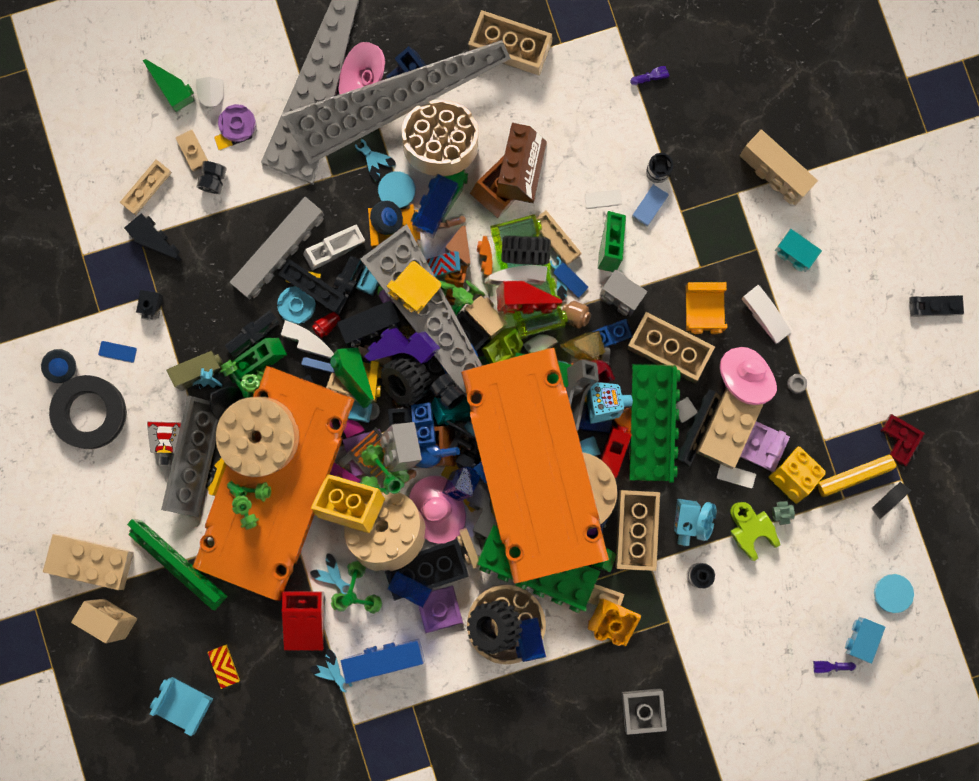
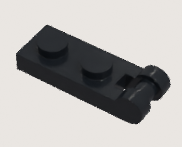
(937, 305)

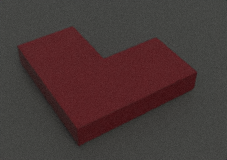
(906, 436)

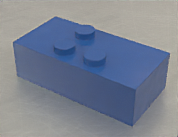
(382, 661)

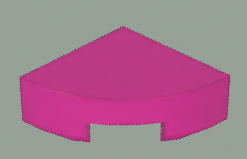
(353, 428)

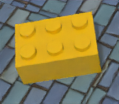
(348, 503)

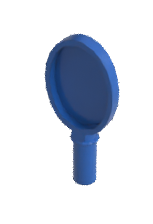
(432, 455)

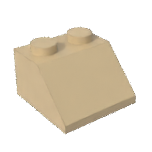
(486, 317)

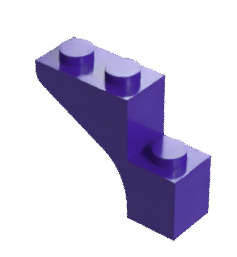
(394, 342)

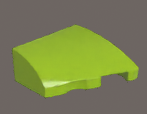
(503, 346)

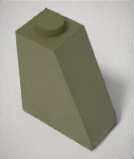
(188, 372)

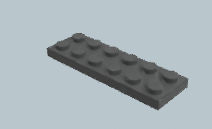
(191, 459)

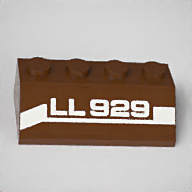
(521, 164)

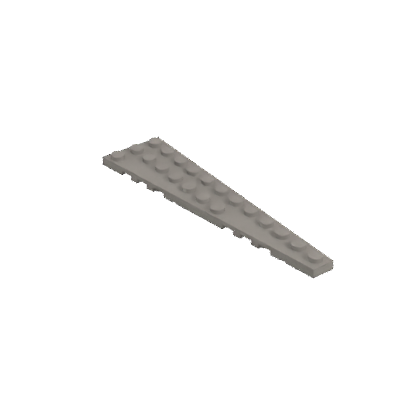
(315, 83)
(351, 115)
(437, 317)

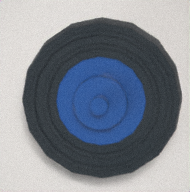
(386, 217)
(58, 366)

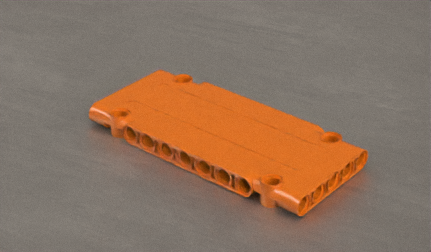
(534, 465)
(254, 555)

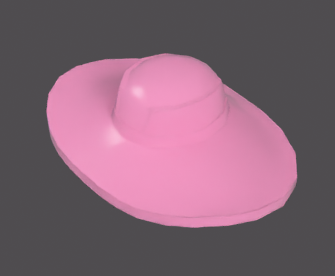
(361, 67)
(748, 376)
(440, 512)

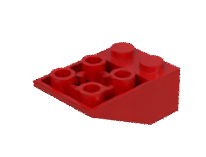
(524, 297)
(303, 620)

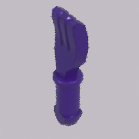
(656, 74)
(825, 666)

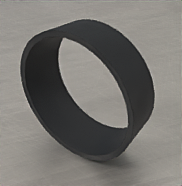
(890, 500)

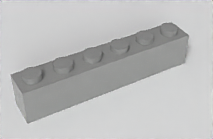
(277, 248)

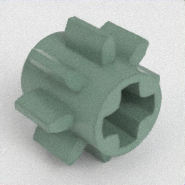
(783, 513)

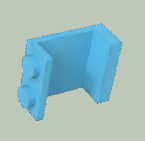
(181, 705)

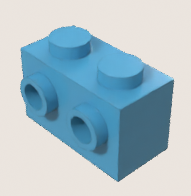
(864, 639)

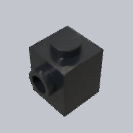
(149, 304)

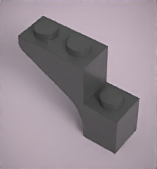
(580, 379)
(481, 499)

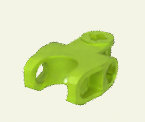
(750, 528)

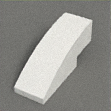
(333, 247)
(529, 273)
(766, 314)
(306, 340)

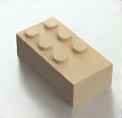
(524, 44)
(778, 168)
(670, 346)
(729, 430)
(637, 530)
(88, 562)
(104, 620)

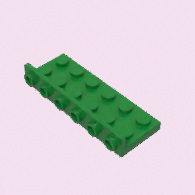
(654, 422)
(176, 564)
(566, 587)

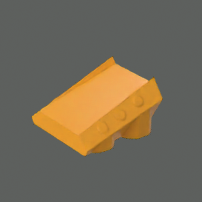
(613, 622)

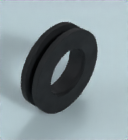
(60, 412)

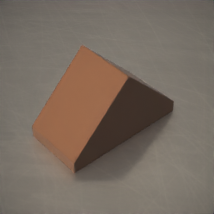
(460, 244)

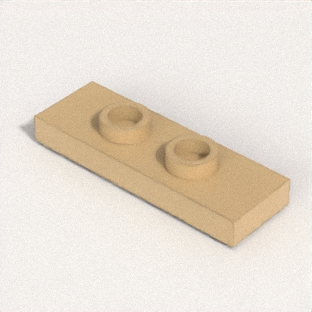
(559, 240)

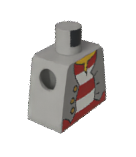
(163, 439)

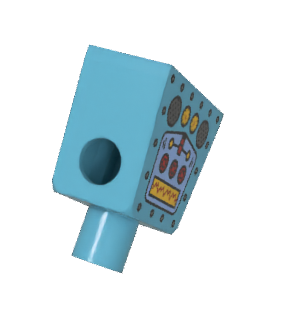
(606, 402)
(686, 512)

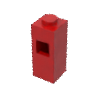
(616, 448)

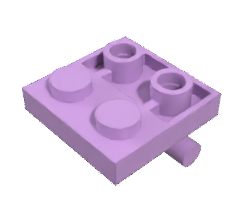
(765, 446)

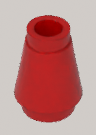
(325, 325)

